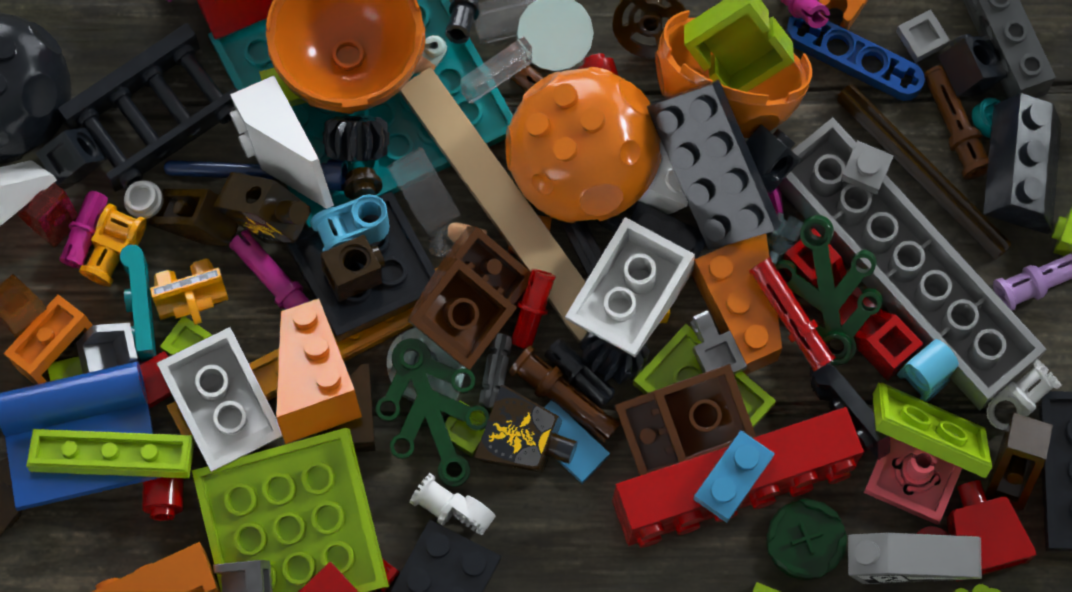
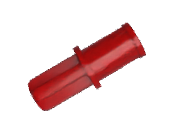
(532, 307)

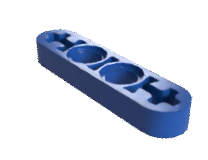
(851, 61)

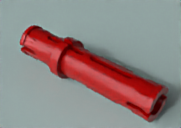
(792, 314)

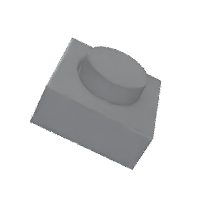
(923, 36)
(867, 167)

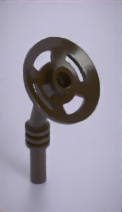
(648, 25)

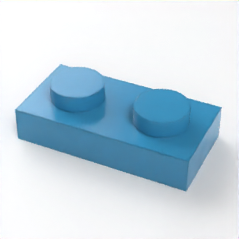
(733, 476)

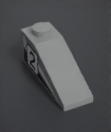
(913, 557)

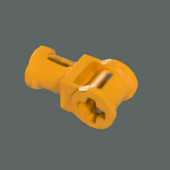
(111, 235)

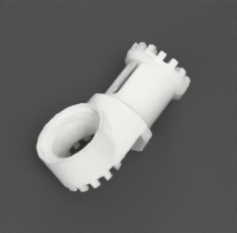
(1019, 395)
(445, 504)

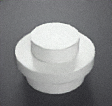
(143, 199)

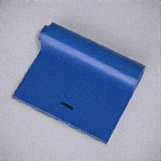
(91, 401)

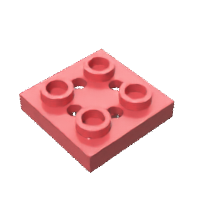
(916, 471)

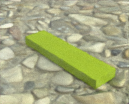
(111, 453)

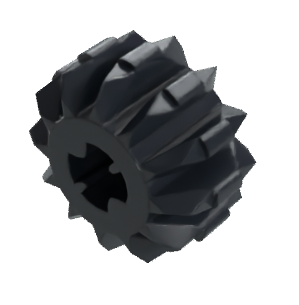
(356, 138)
(611, 360)

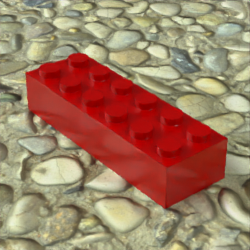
(803, 456)

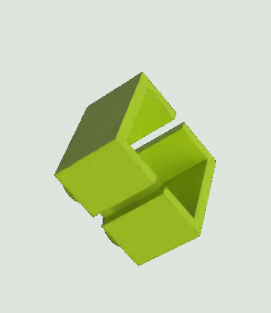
(743, 43)

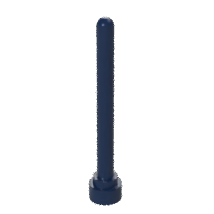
(333, 170)

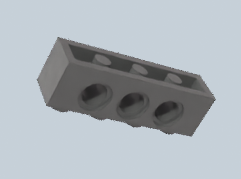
(1015, 45)

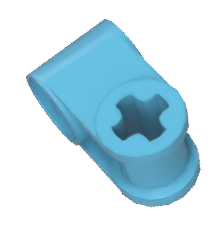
(348, 223)
(930, 369)

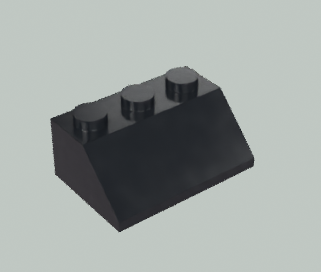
(1023, 163)

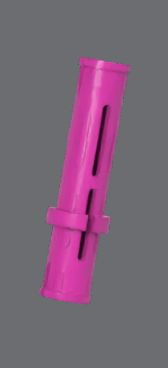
(286, 292)

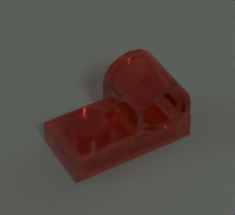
(50, 214)

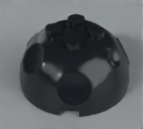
(31, 86)

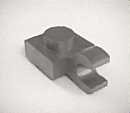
(714, 348)

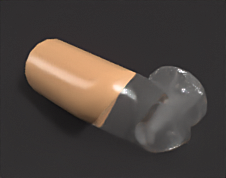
(445, 237)

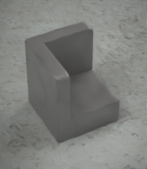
(106, 347)
(245, 576)

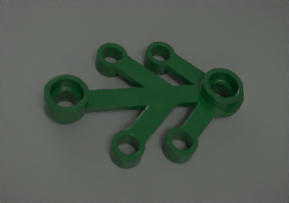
(828, 297)
(428, 405)

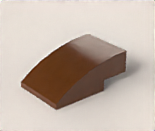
(470, 296)
(684, 420)

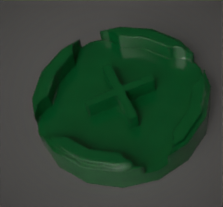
(806, 539)

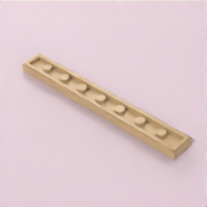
(493, 189)

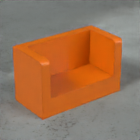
(46, 339)

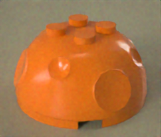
(345, 50)
(765, 104)
(583, 145)

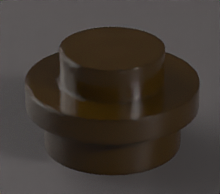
(361, 182)

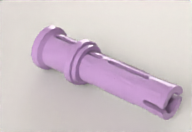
(1033, 281)

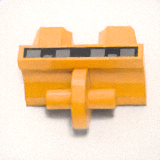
(190, 293)

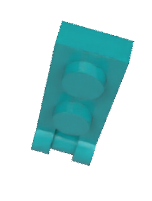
(139, 301)

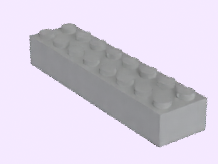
(915, 267)

